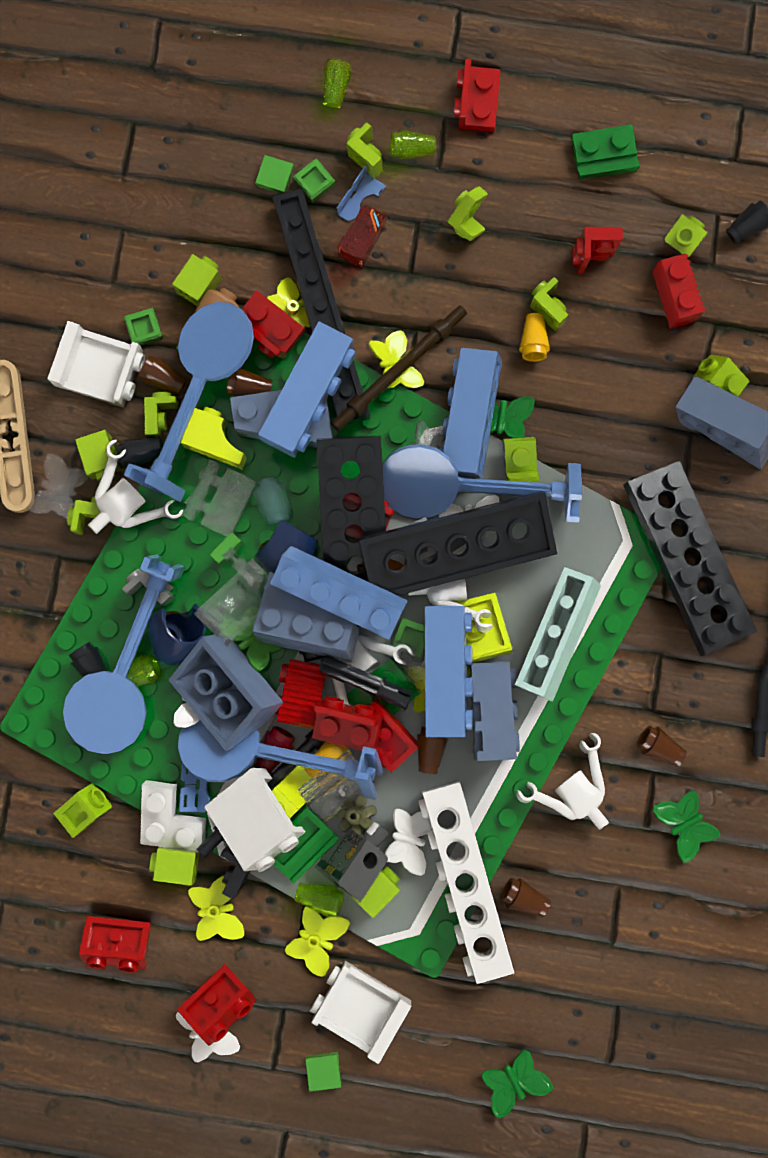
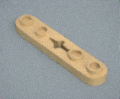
(15, 467)

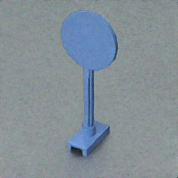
(210, 348)
(425, 482)
(105, 707)
(211, 763)

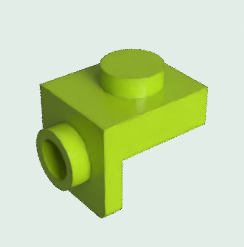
(462, 217)
(686, 235)
(723, 374)
(78, 514)

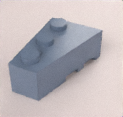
(252, 410)
(726, 420)
(302, 626)
(494, 712)

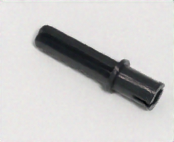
(365, 682)

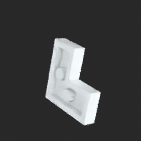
(162, 825)

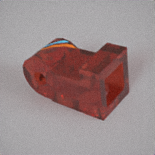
(362, 236)

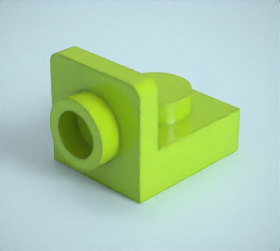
(363, 152)
(551, 308)
(155, 419)
(521, 459)
(82, 809)

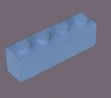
(307, 390)
(471, 410)
(338, 592)
(447, 671)

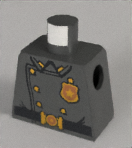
(355, 861)

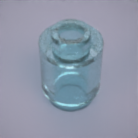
(272, 501)

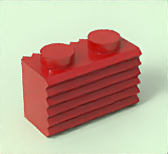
(678, 291)
(300, 692)

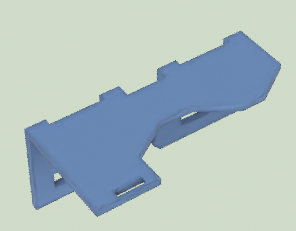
(367, 187)
(191, 791)

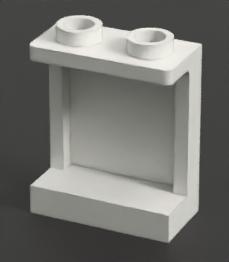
(96, 365)
(253, 821)
(361, 1010)

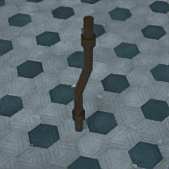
(359, 404)

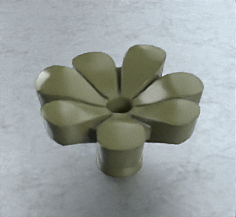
(362, 815)

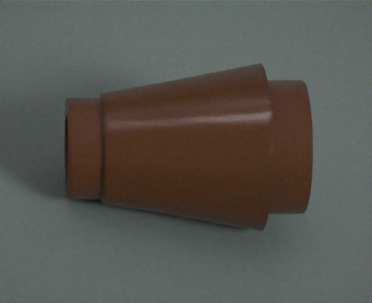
(161, 376)
(247, 383)
(660, 746)
(430, 752)
(524, 898)

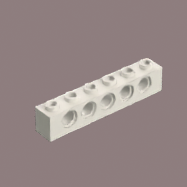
(496, 961)

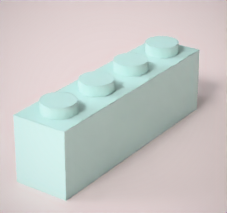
(558, 634)

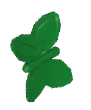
(512, 418)
(688, 823)
(514, 1080)

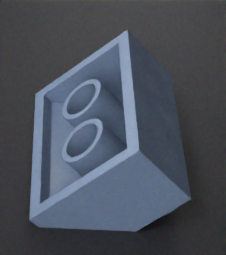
(225, 691)

